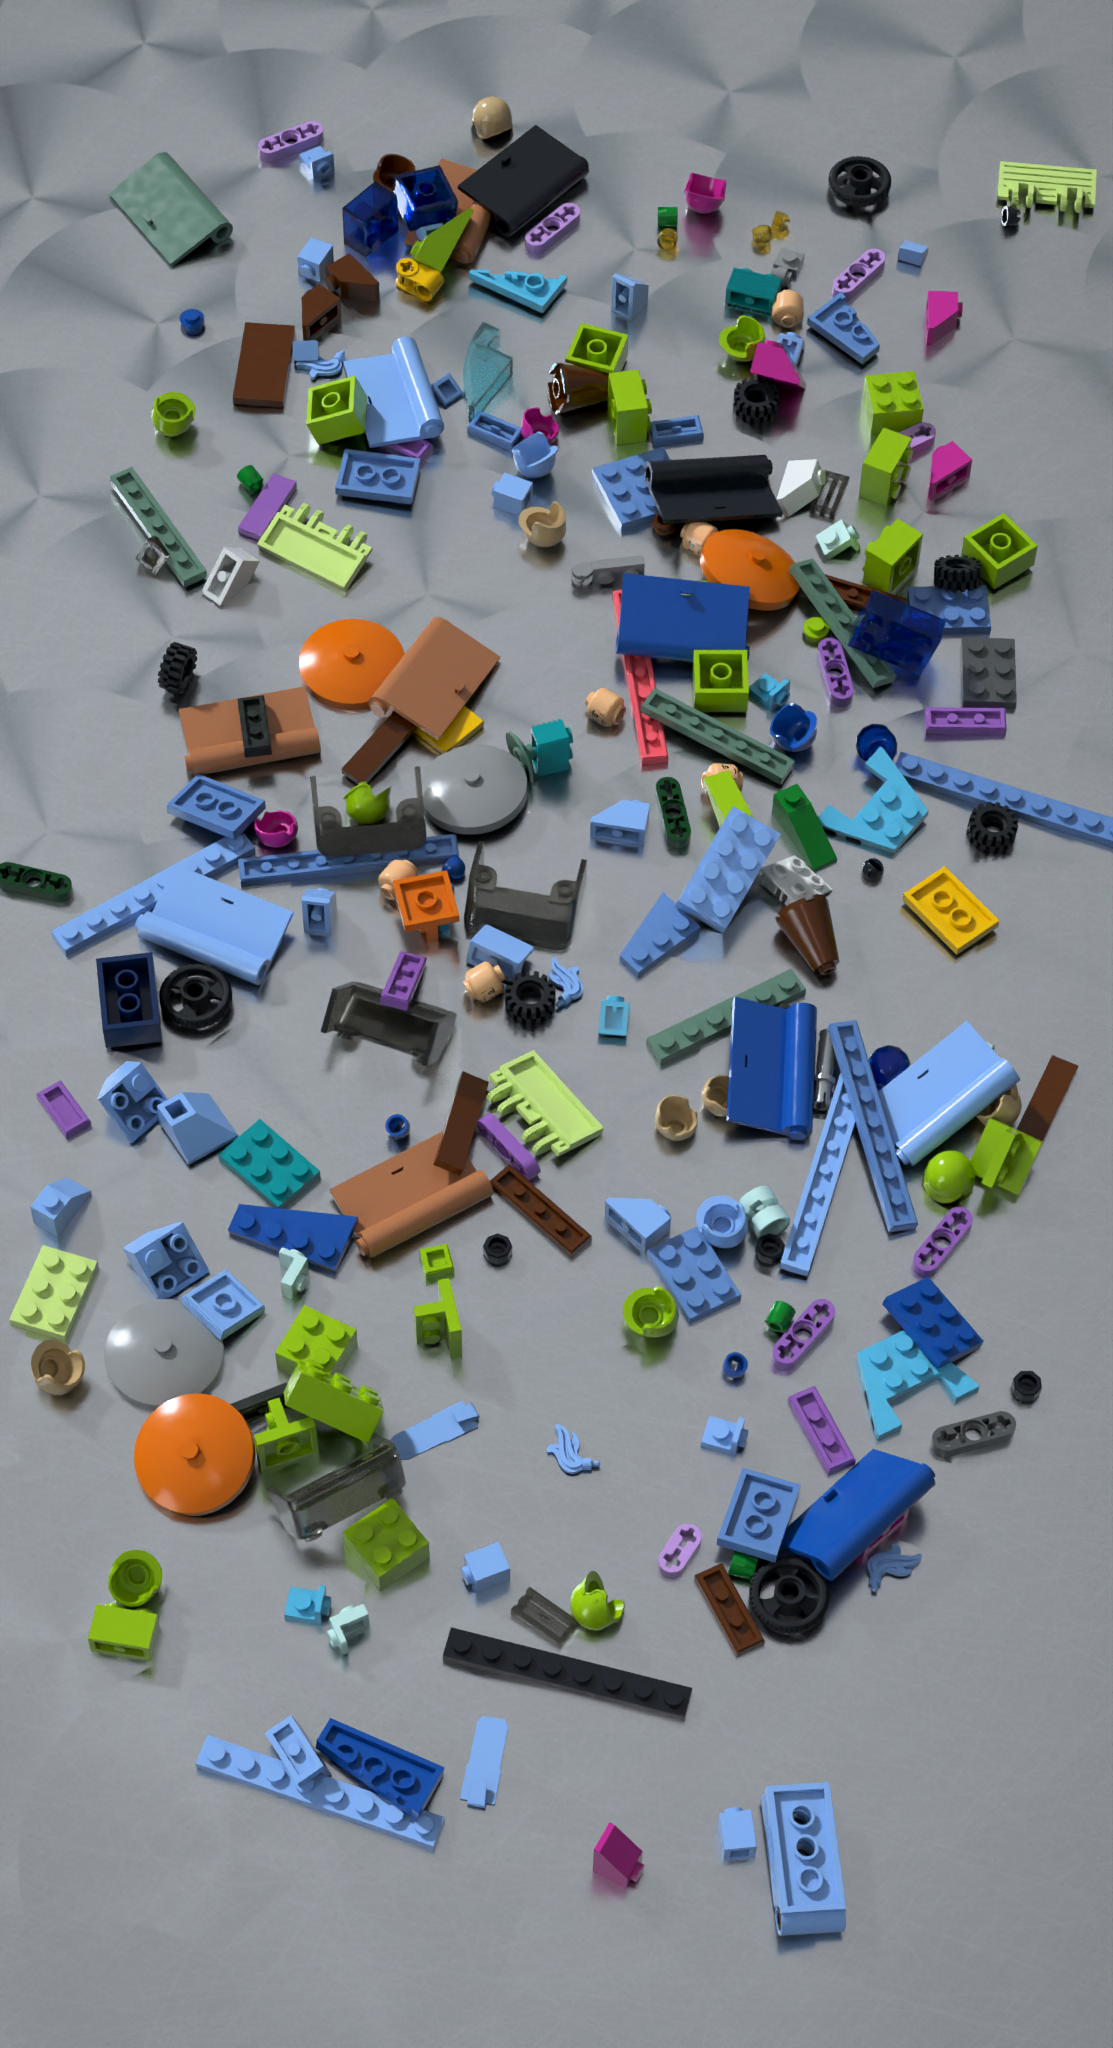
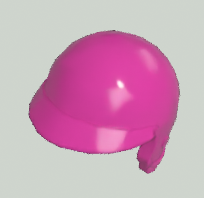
(704, 193)

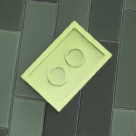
(54, 1293)

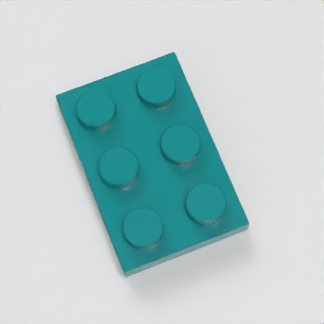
(269, 1165)

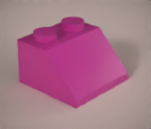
(776, 364)

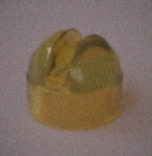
(777, 223)
(762, 235)
(667, 239)

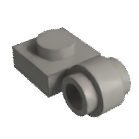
(787, 265)

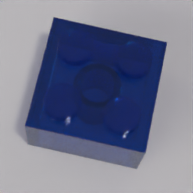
(425, 197)
(370, 219)

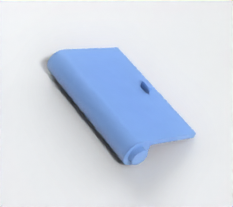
(399, 394)
(226, 934)
(943, 1092)

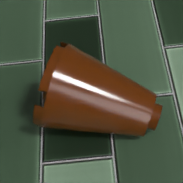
(576, 387)
(811, 932)

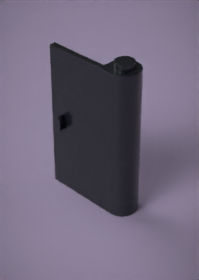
(524, 179)
(712, 489)

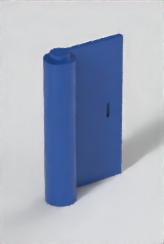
(671, 625)
(779, 1073)
(857, 1510)

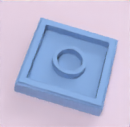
(223, 1304)

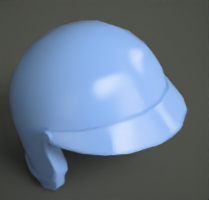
(534, 456)
(722, 1221)

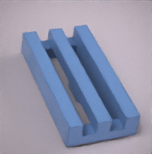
(493, 433)
(676, 434)

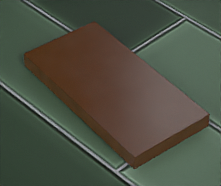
(264, 364)

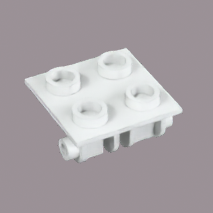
(792, 880)

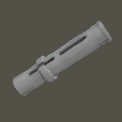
(824, 1072)

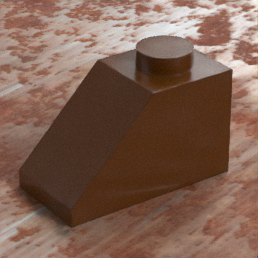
(351, 280)
(318, 311)

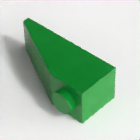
(803, 827)

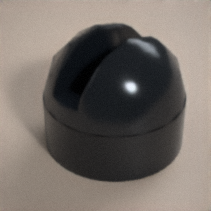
(1009, 216)
(869, 870)

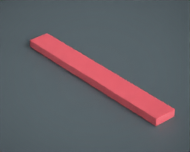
(640, 684)

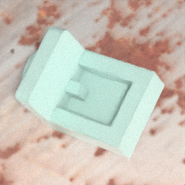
(838, 538)
(296, 1275)
(345, 1623)

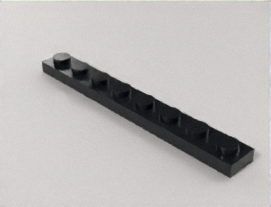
(567, 1674)

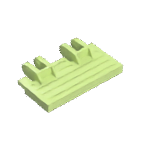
(1047, 184)
(313, 546)
(543, 1097)

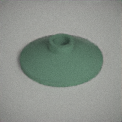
(522, 753)

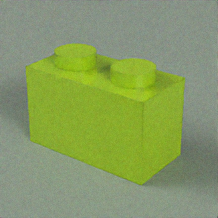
(123, 1631)

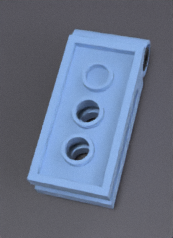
(810, 1887)

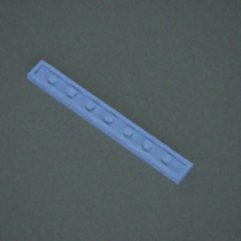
(313, 865)
(872, 1126)

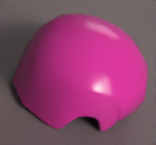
(535, 422)
(276, 828)

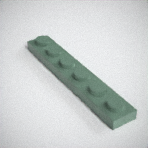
(156, 522)
(839, 619)
(717, 736)
(718, 1018)

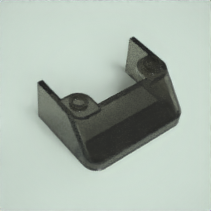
(398, 836)
(524, 915)
(357, 1011)
(341, 1492)

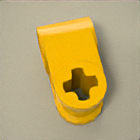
(418, 281)

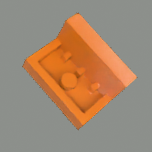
(426, 903)

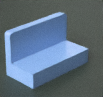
(498, 949)
(296, 1751)

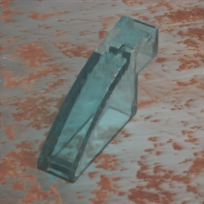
(484, 370)

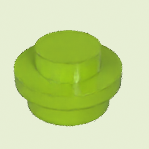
(815, 629)

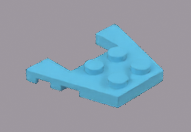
(887, 816)
(898, 1368)

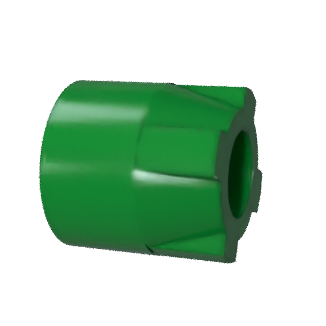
(667, 216)
(250, 479)
(780, 1316)
(743, 1565)

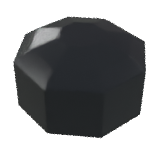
(497, 1248)
(770, 1248)
(1026, 1385)

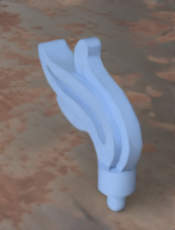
(321, 366)
(567, 981)
(567, 1452)
(891, 1563)

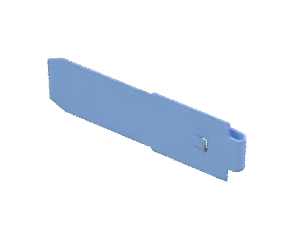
(433, 1431)
(485, 1760)

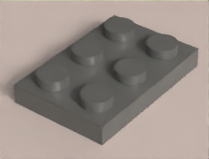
(988, 672)

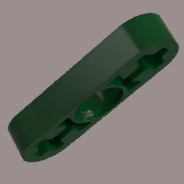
(670, 822)
(24, 873)

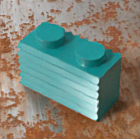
(752, 290)
(551, 747)

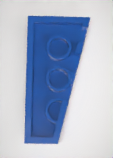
(316, 1235)
(385, 1768)

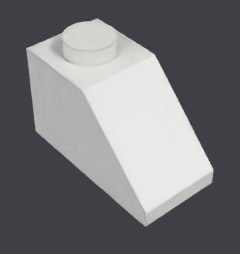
(800, 485)
(229, 574)

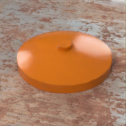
(750, 561)
(348, 662)
(194, 1454)

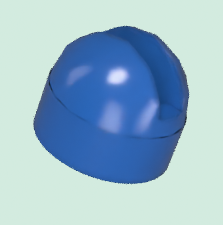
(454, 867)
(394, 1123)
(740, 1367)

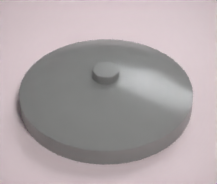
(474, 789)
(161, 1354)

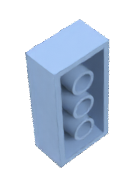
(727, 869)

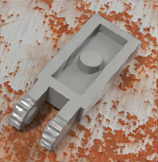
(606, 570)

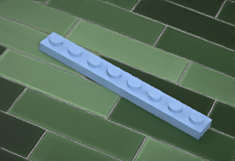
(144, 896)
(820, 1184)
(319, 1793)

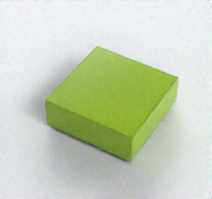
(436, 1261)

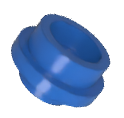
(191, 320)

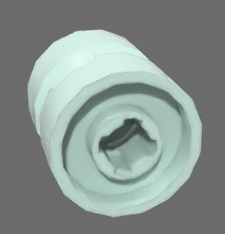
(764, 1212)

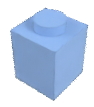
(314, 259)
(512, 494)
(486, 1568)
(737, 1834)

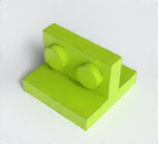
(1004, 1156)
(439, 1321)
(284, 1440)

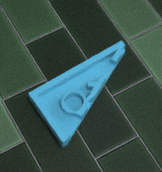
(522, 287)

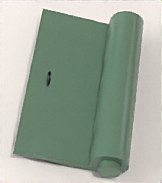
(175, 205)

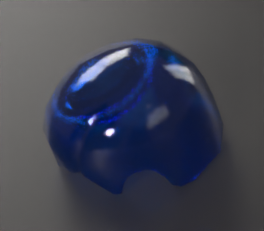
(872, 738)
(888, 1063)

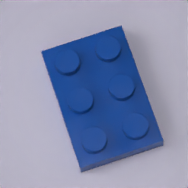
(932, 1322)

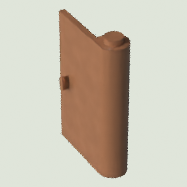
(477, 226)
(430, 673)
(216, 738)
(407, 1196)

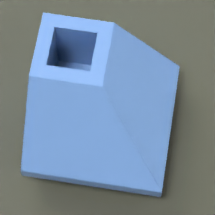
(131, 1099)
(195, 1124)
(166, 1260)

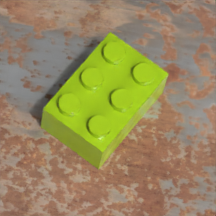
(334, 1400)

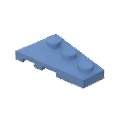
(842, 327)
(658, 936)

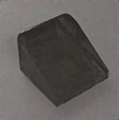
(153, 554)

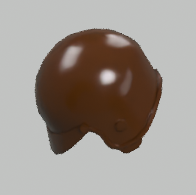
(389, 167)

